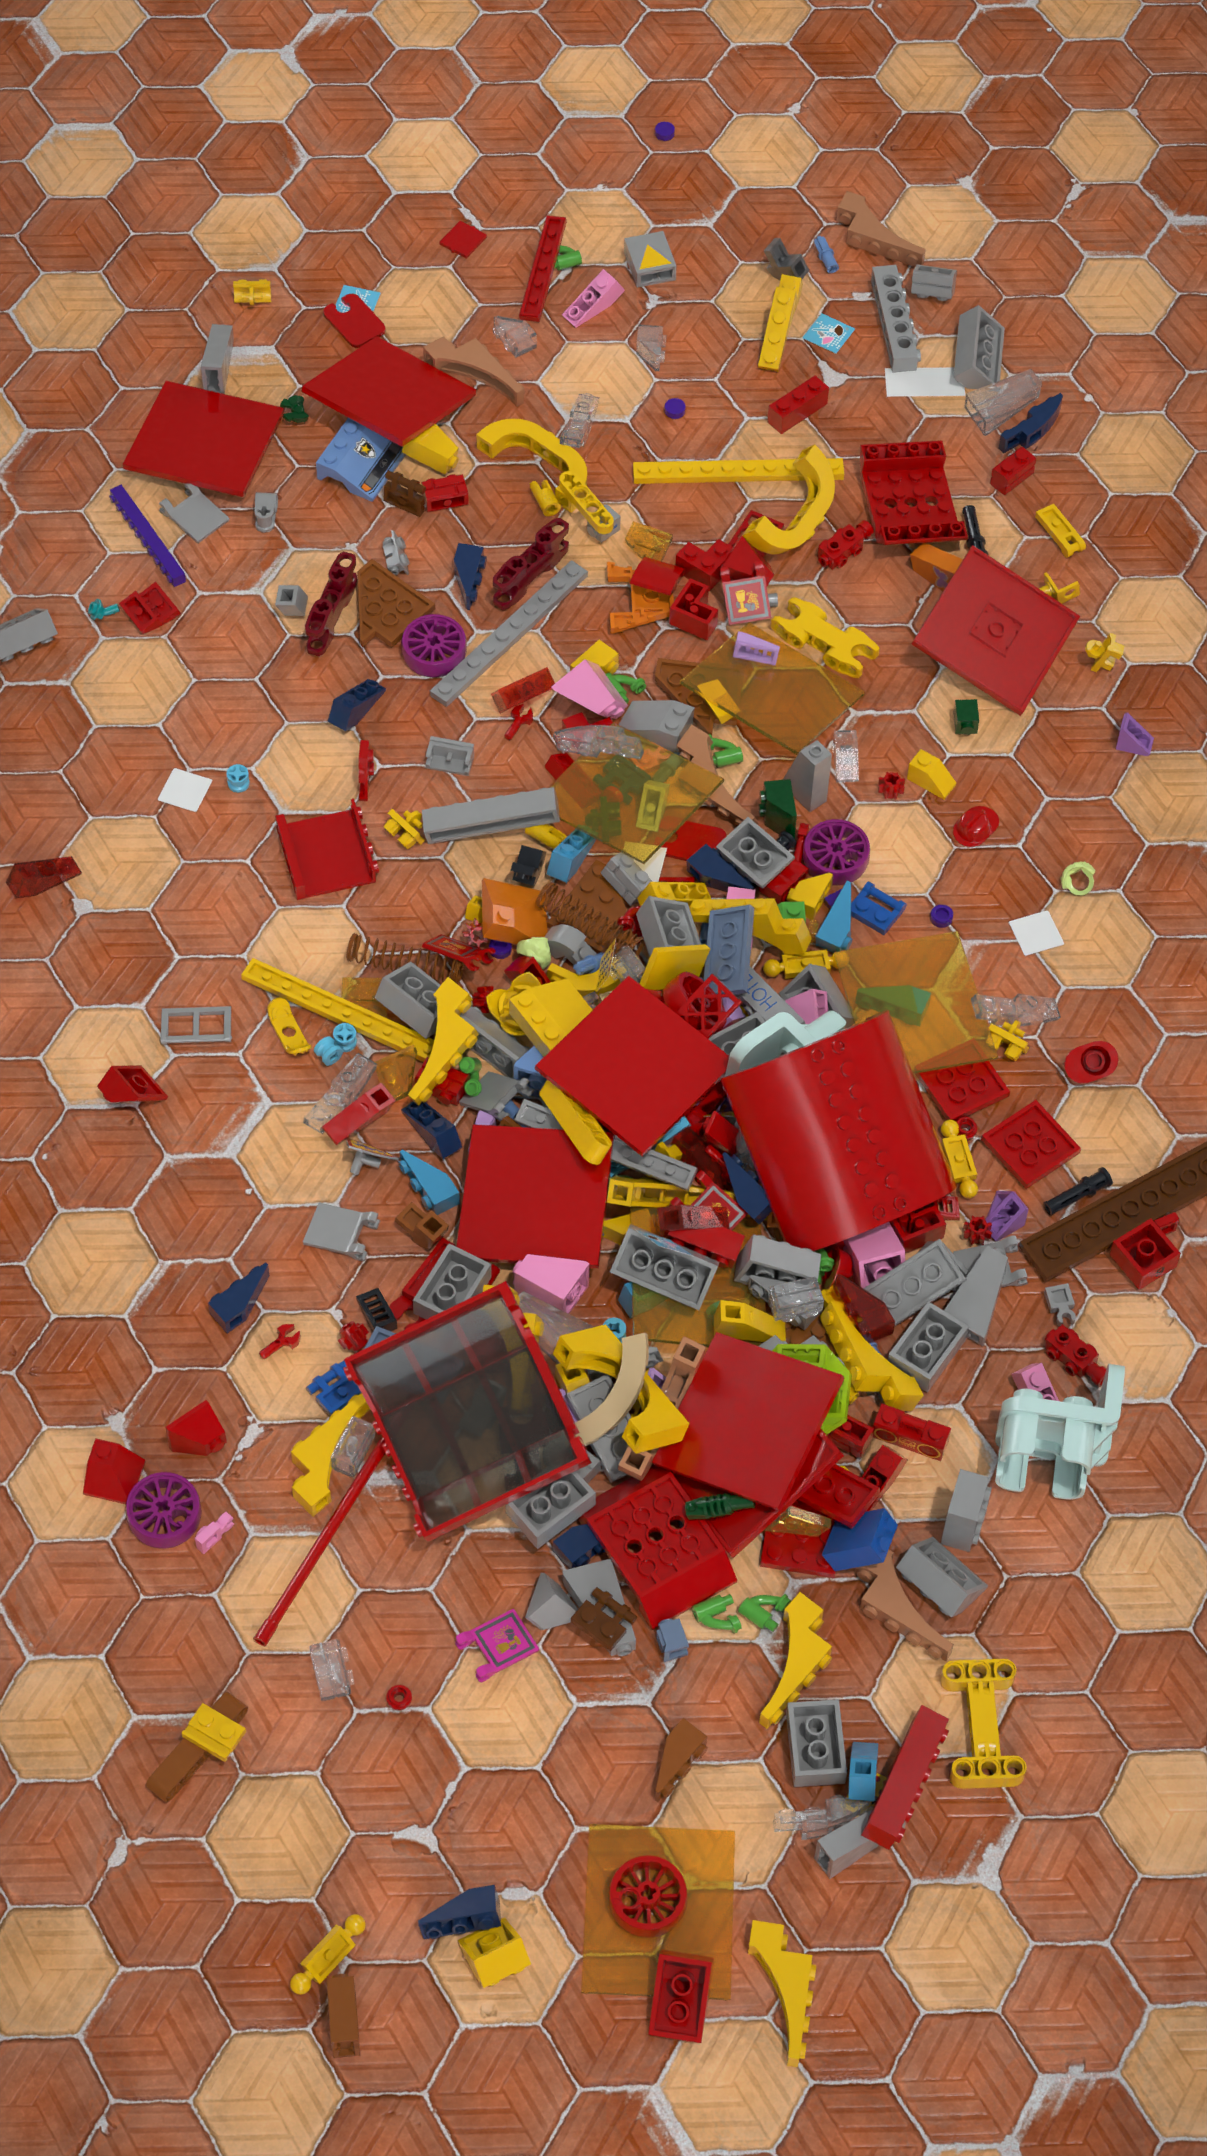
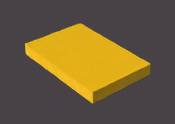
(670, 961)

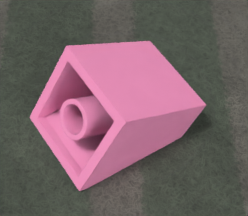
(591, 689)
(874, 1253)
(552, 1280)

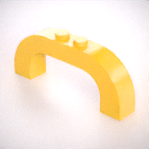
(545, 444)
(821, 490)

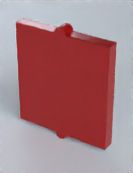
(463, 239)

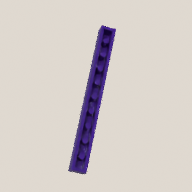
(147, 535)

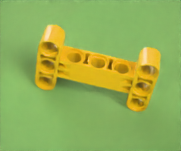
(983, 1723)

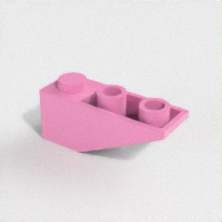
(594, 299)
(1035, 1378)

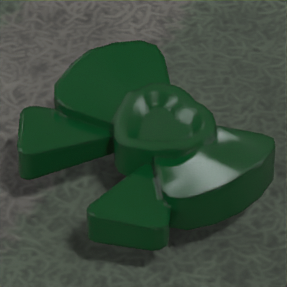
(297, 412)

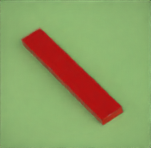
(543, 268)

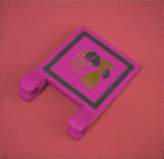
(501, 1642)

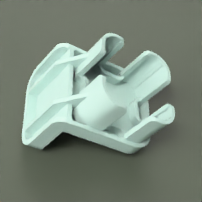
(778, 1037)
(1061, 1431)

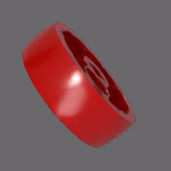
(681, 989)
(620, 1911)

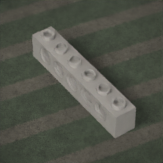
(895, 319)

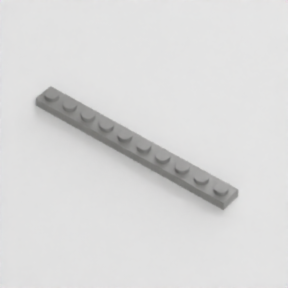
(508, 633)

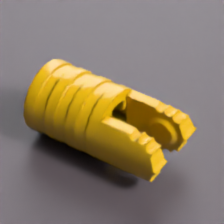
(545, 498)
(546, 835)

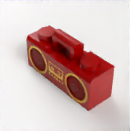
(911, 1432)

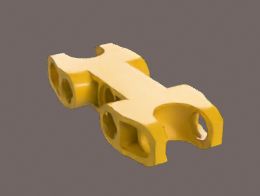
(836, 645)

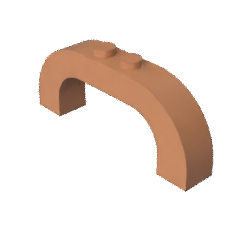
(682, 1371)

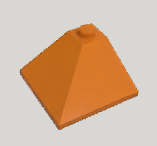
(511, 912)

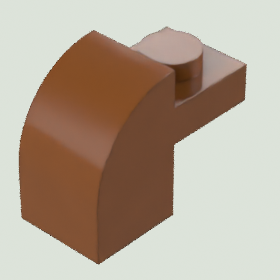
(423, 1228)

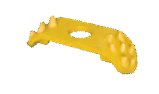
(282, 1017)

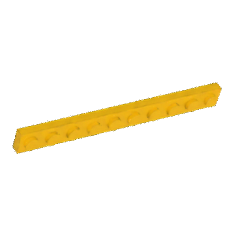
(724, 471)
(335, 1008)

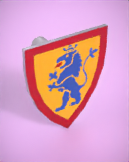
(361, 1157)

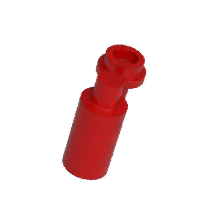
(630, 921)

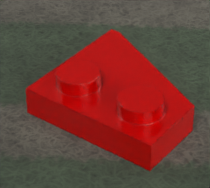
(366, 768)

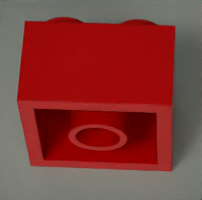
(1145, 1254)

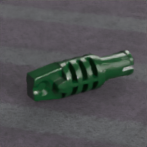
(716, 1506)

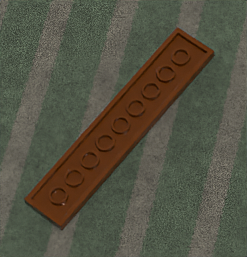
(1112, 1216)

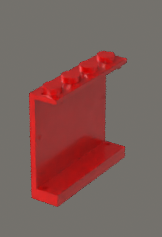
(327, 852)

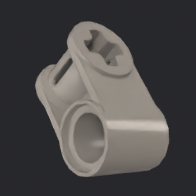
(265, 511)

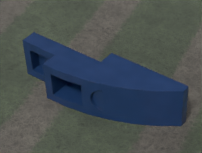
(1038, 423)

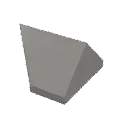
(549, 1604)

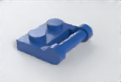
(872, 913)

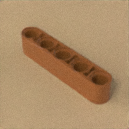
(188, 1757)

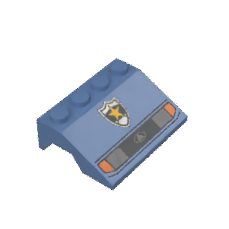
(359, 459)

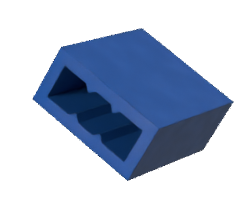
(863, 1544)

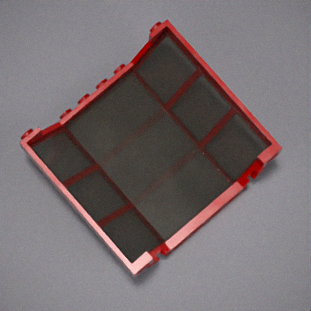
(468, 1411)

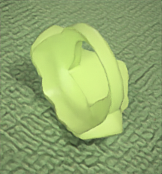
(1066, 880)
(536, 947)

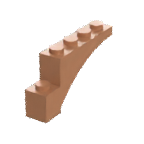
(871, 235)
(475, 363)
(696, 748)
(890, 1605)

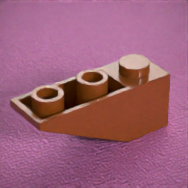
(681, 1749)

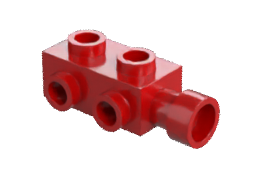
(843, 544)
(1067, 1353)

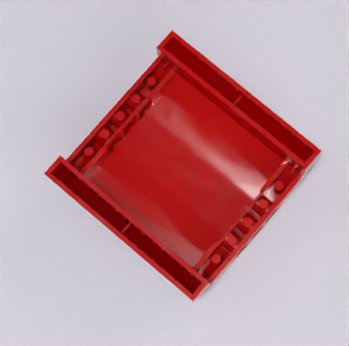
(840, 1134)

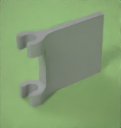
(195, 514)
(496, 1093)
(339, 1230)
(969, 1257)

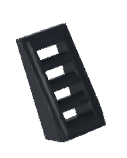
(390, 1323)

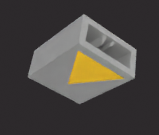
(650, 259)

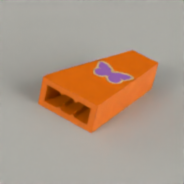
(934, 564)

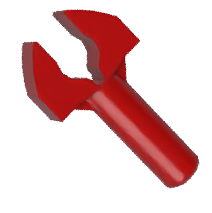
(518, 721)
(802, 833)
(718, 1157)
(281, 1341)

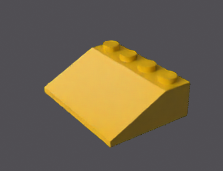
(548, 1012)

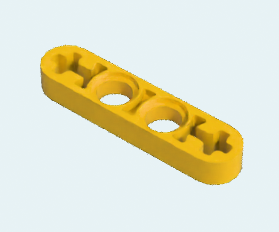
(586, 502)

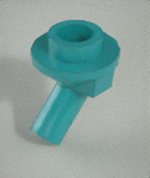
(97, 609)

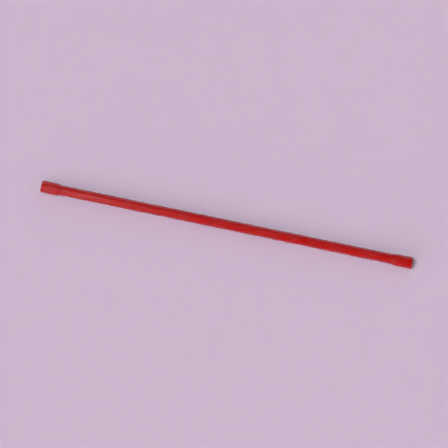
(270, 1624)

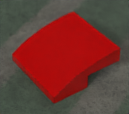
(657, 576)
(149, 608)

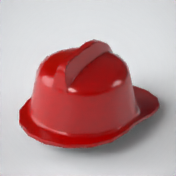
(975, 826)
(1091, 1062)
(842, 1265)

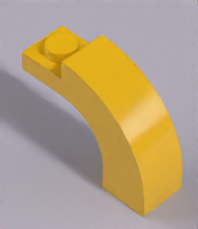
(585, 983)

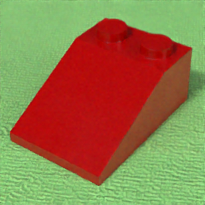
(681, 1996)

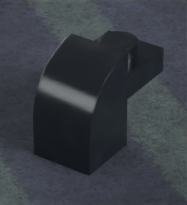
(528, 865)

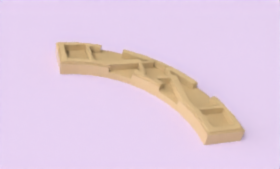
(623, 1394)

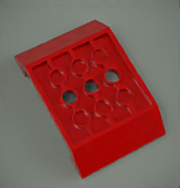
(909, 475)
(665, 1573)

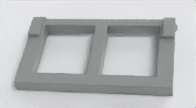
(196, 1012)

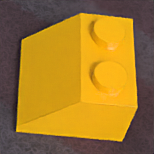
(494, 1953)

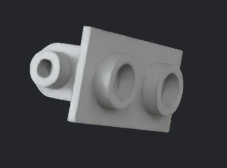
(395, 546)

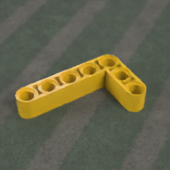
(577, 1123)

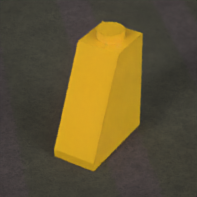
(433, 449)

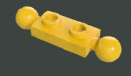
(794, 963)
(959, 1158)
(327, 1954)

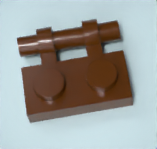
(404, 498)
(598, 1624)

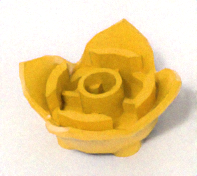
(499, 1002)

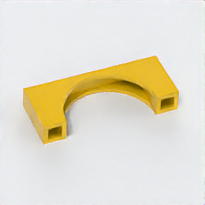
(602, 1351)

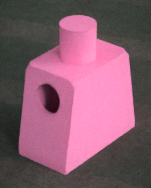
(809, 1004)

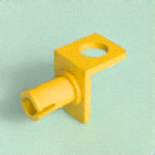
(1059, 595)

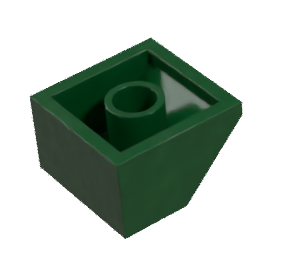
(778, 806)

